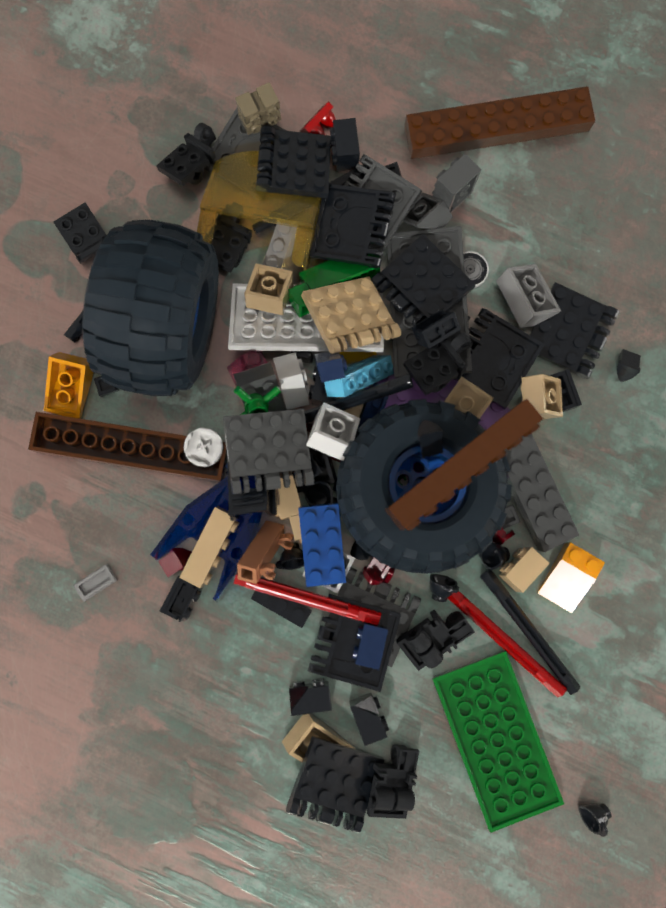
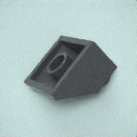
(428, 213)

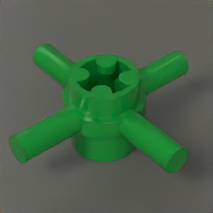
(255, 402)

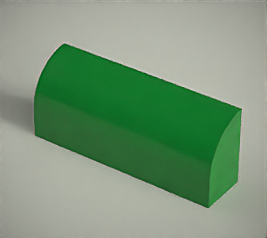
(335, 272)

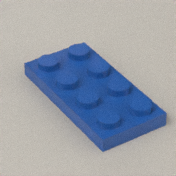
(322, 544)

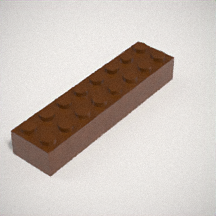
(469, 461)

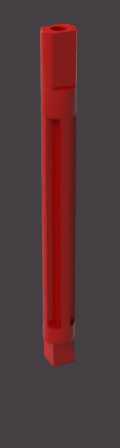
(313, 600)
(507, 644)

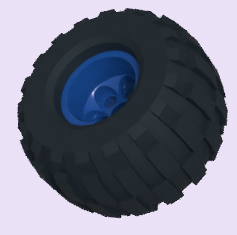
(150, 307)
(369, 485)

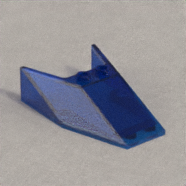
(193, 520)

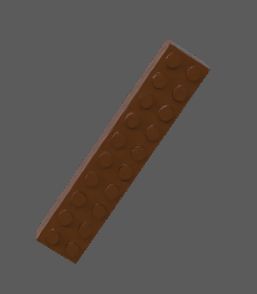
(499, 122)
(118, 446)

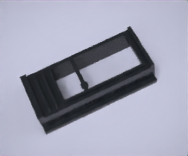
(251, 502)

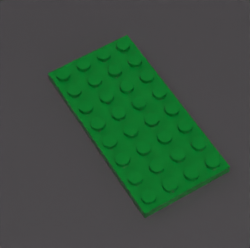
(497, 741)

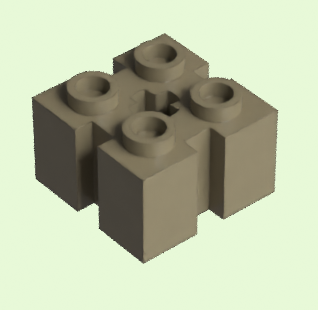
(258, 108)

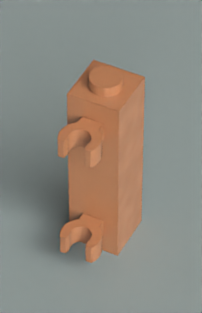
(260, 552)

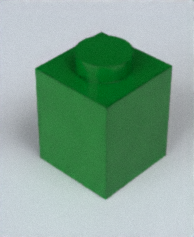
(296, 300)

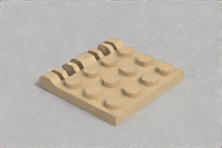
(350, 312)

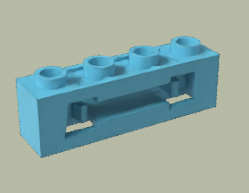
(360, 376)

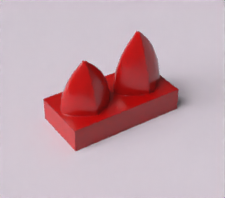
(324, 116)

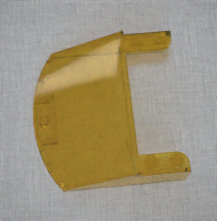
(234, 193)

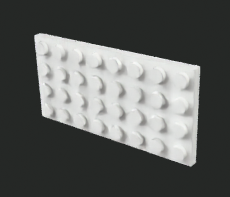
(274, 332)

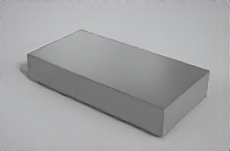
(95, 582)

